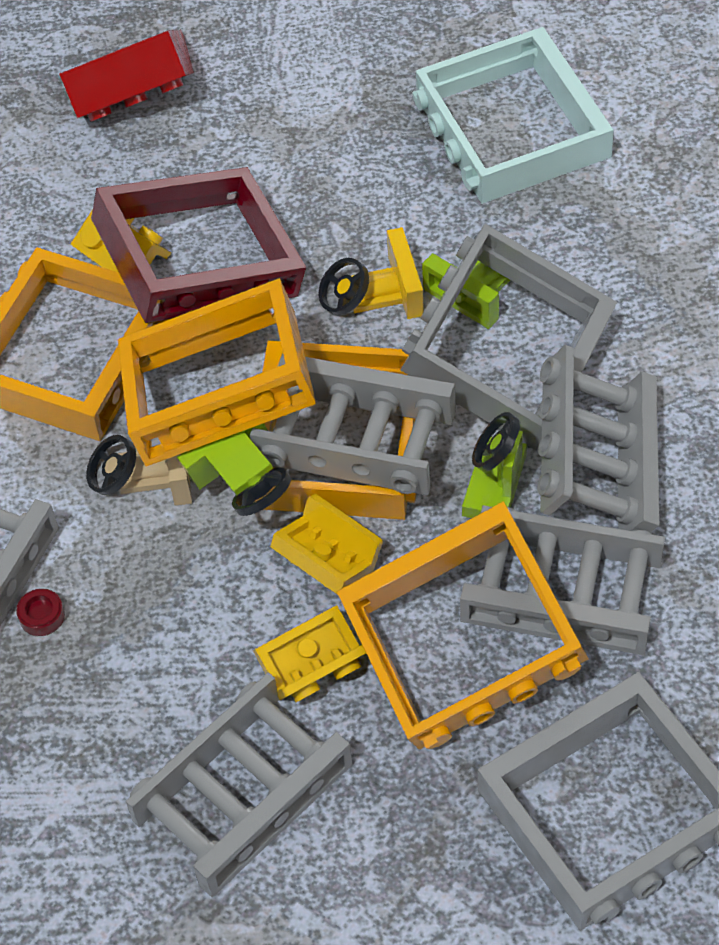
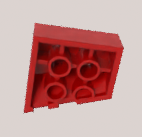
(128, 74)

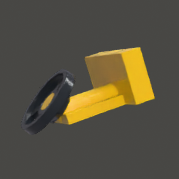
(379, 287)

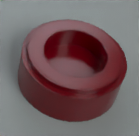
(40, 612)

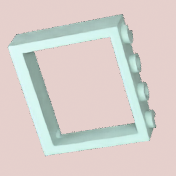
(498, 61)

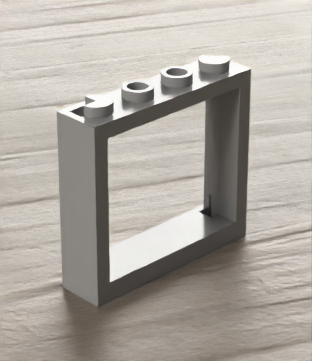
(536, 276)
(566, 737)

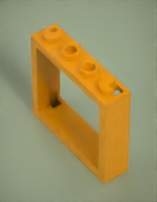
(107, 395)
(224, 409)
(349, 498)
(426, 564)

